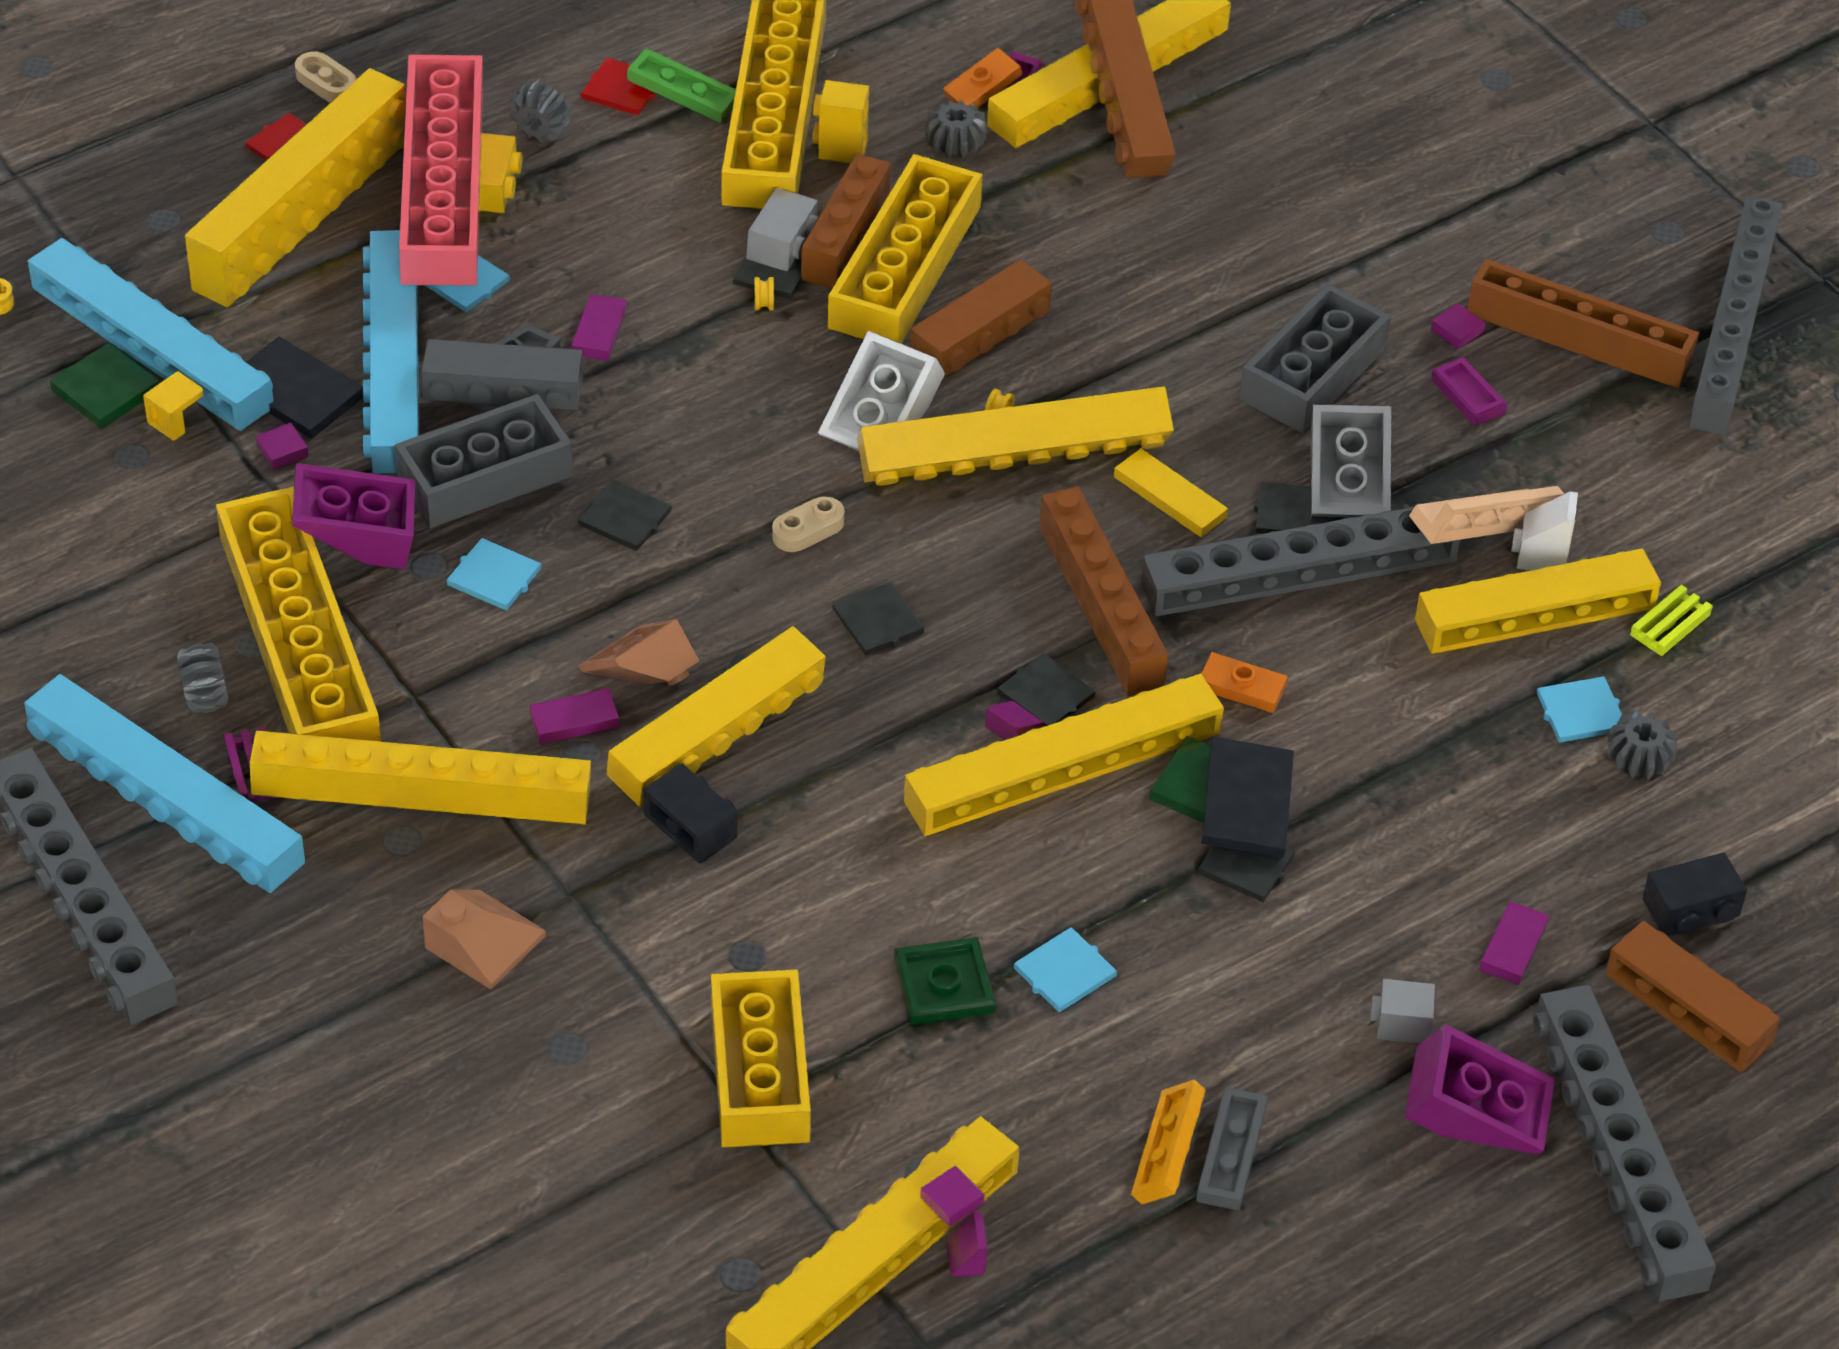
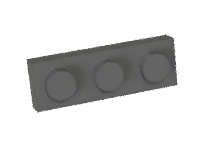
(1232, 1148)

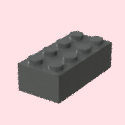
(1314, 357)
(485, 460)

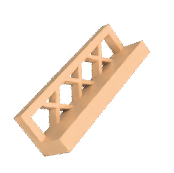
(1479, 514)

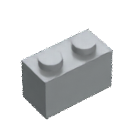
(781, 229)

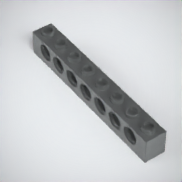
(1735, 316)
(1289, 561)
(83, 890)
(1623, 1144)

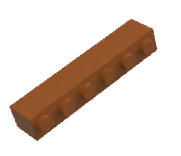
(1127, 87)
(1582, 323)
(1103, 591)

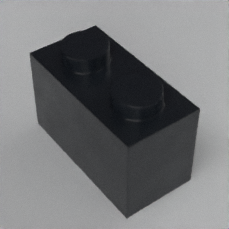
(691, 812)
(1694, 894)

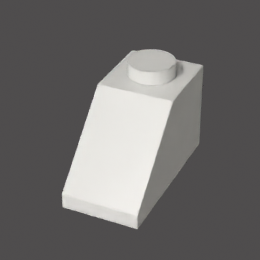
(1546, 533)

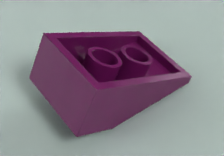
(356, 512)
(1478, 1093)

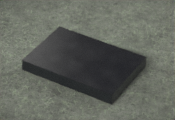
(304, 387)
(1247, 797)

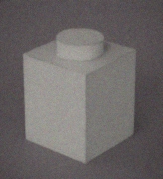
(1403, 1011)

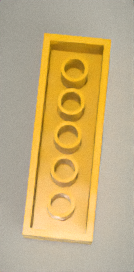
(905, 250)

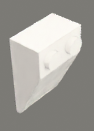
(881, 387)

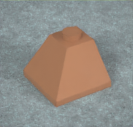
(646, 655)
(479, 935)

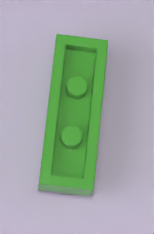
(682, 85)

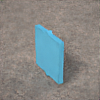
(468, 296)
(494, 574)
(1580, 708)
(1065, 969)

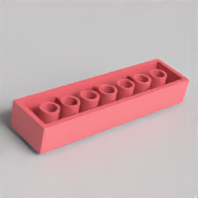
(441, 170)

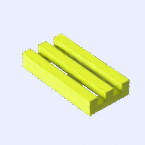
(1687, 603)

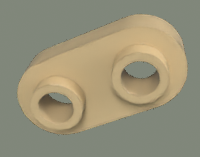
(323, 75)
(808, 524)

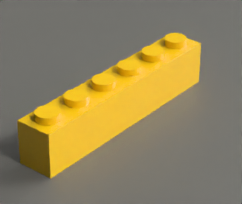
(1537, 600)
(718, 713)

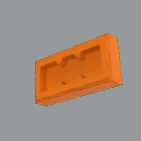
(983, 79)
(1244, 682)

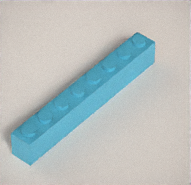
(150, 332)
(392, 354)
(165, 783)

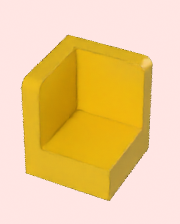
(167, 401)

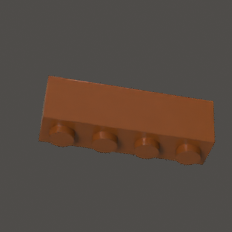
(845, 220)
(983, 317)
(1692, 996)

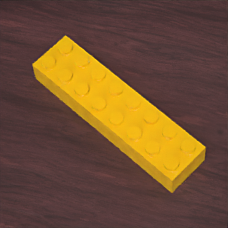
(772, 101)
(296, 188)
(296, 619)

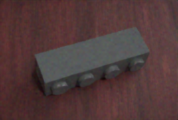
(501, 373)

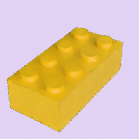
(760, 1058)

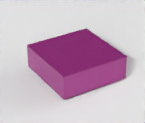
(1457, 326)
(281, 446)
(952, 1195)

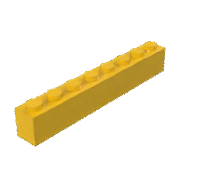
(1071, 86)
(1014, 435)
(1062, 754)
(420, 777)
(872, 1248)

